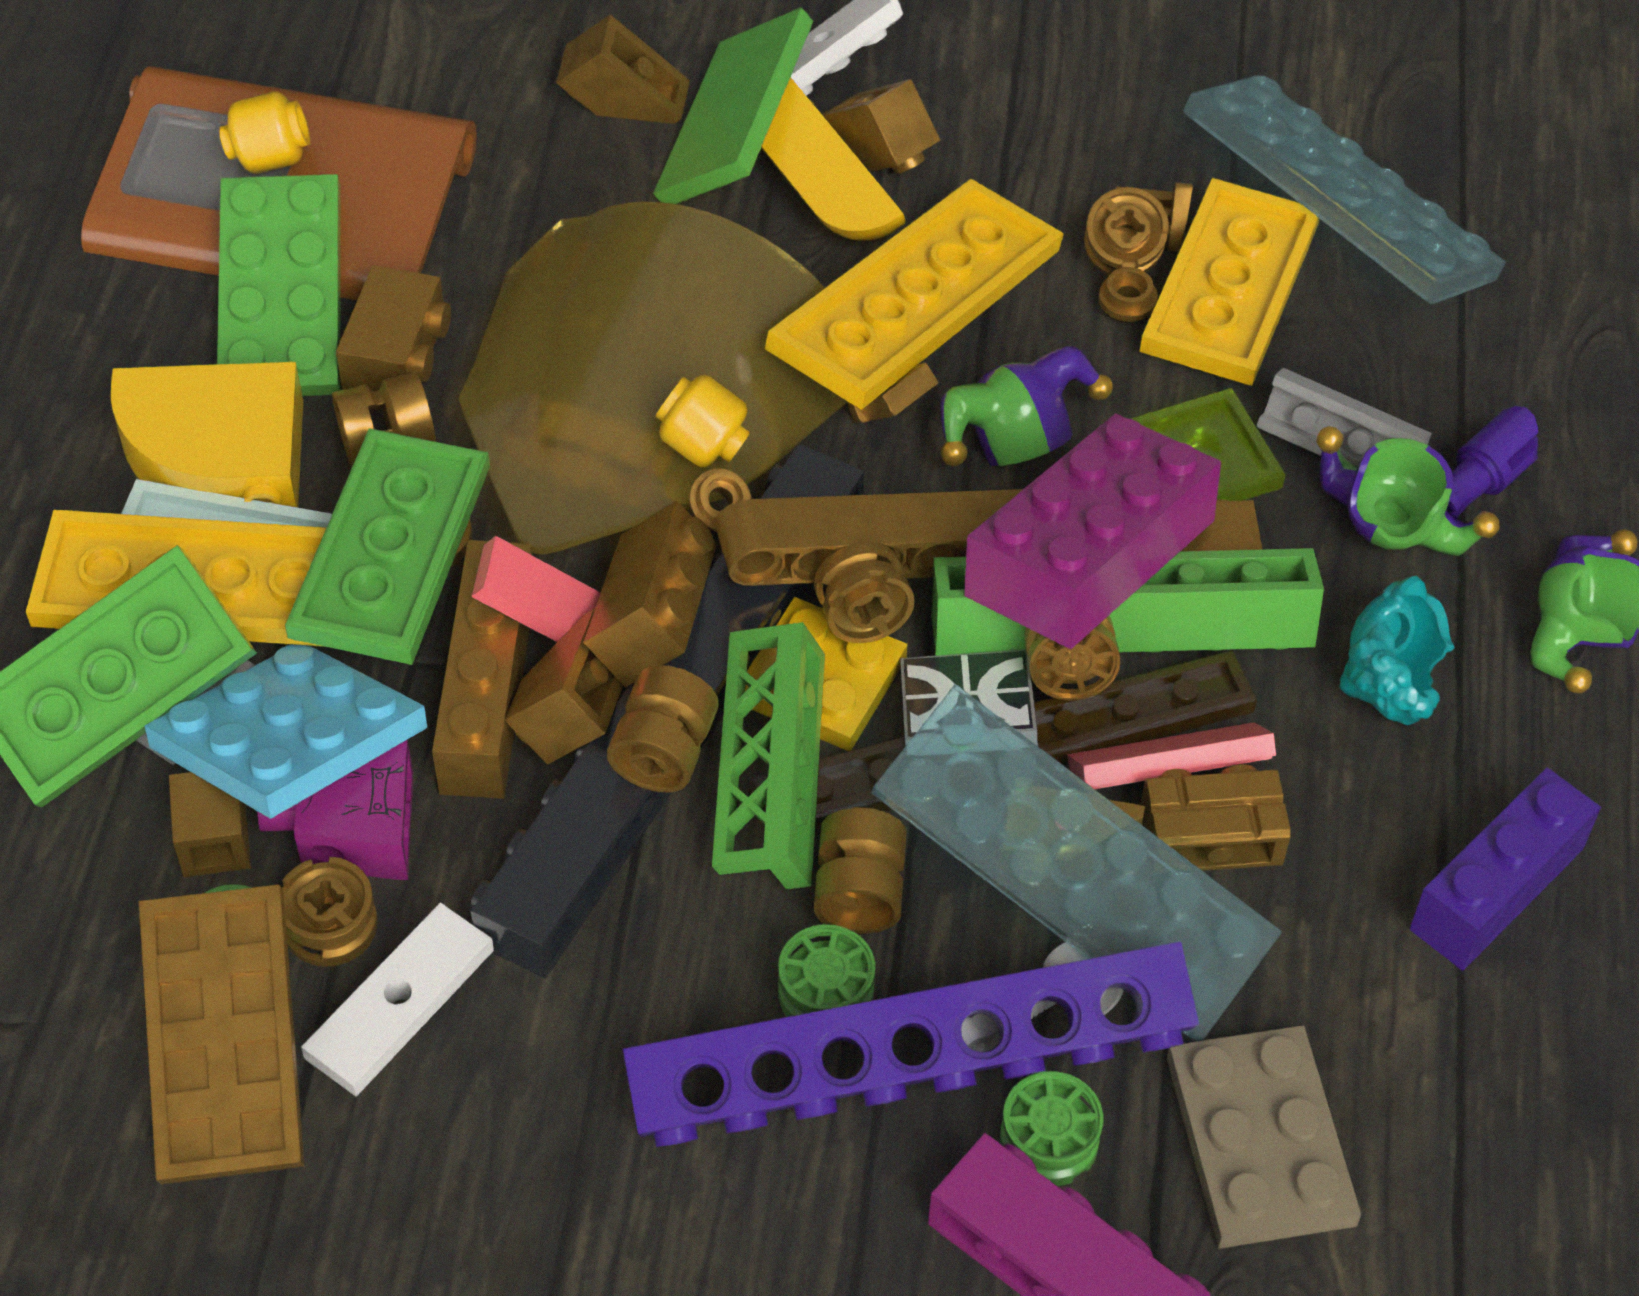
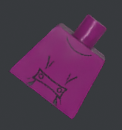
(357, 817)

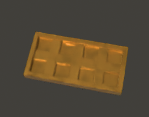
(220, 1034)

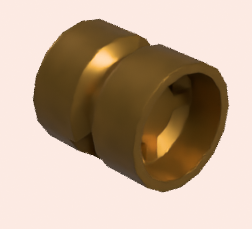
(402, 406)
(662, 729)
(860, 870)

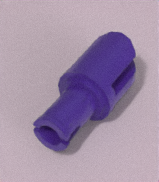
(1494, 457)

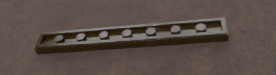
(1122, 714)

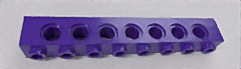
(1151, 975)

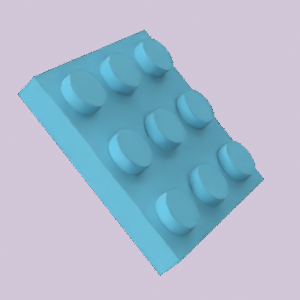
(285, 728)

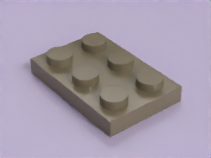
(1262, 1137)

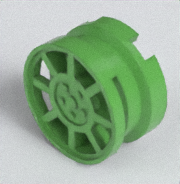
(825, 972)
(1053, 1124)

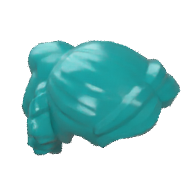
(1396, 649)

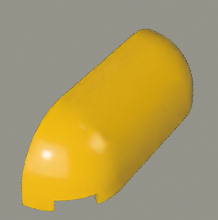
(828, 171)

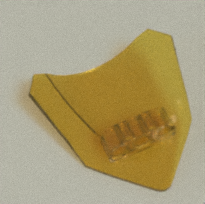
(596, 341)

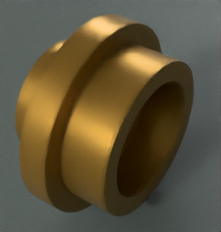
(1128, 295)
(719, 481)

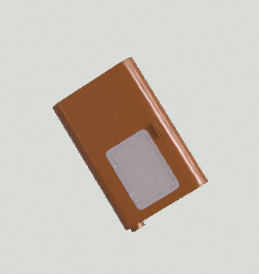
(168, 161)

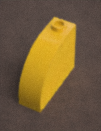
(214, 427)

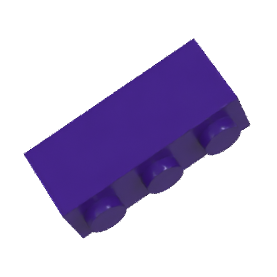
(1504, 868)

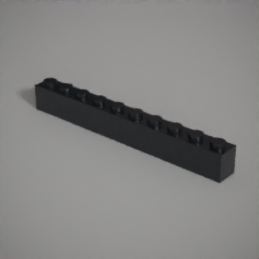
(594, 814)

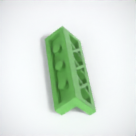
(792, 759)

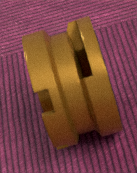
(1126, 230)
(864, 595)
(1056, 664)
(329, 911)

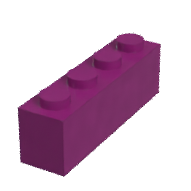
(1041, 1234)

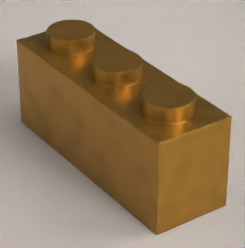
(651, 593)

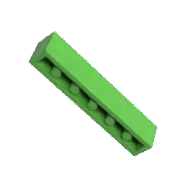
(1188, 605)

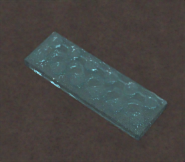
(1345, 188)
(1069, 852)

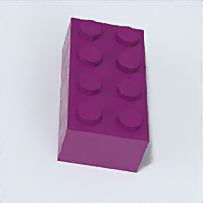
(1091, 530)

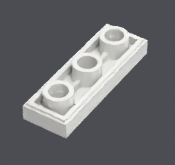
(842, 34)
(424, 972)

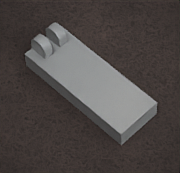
(1303, 407)

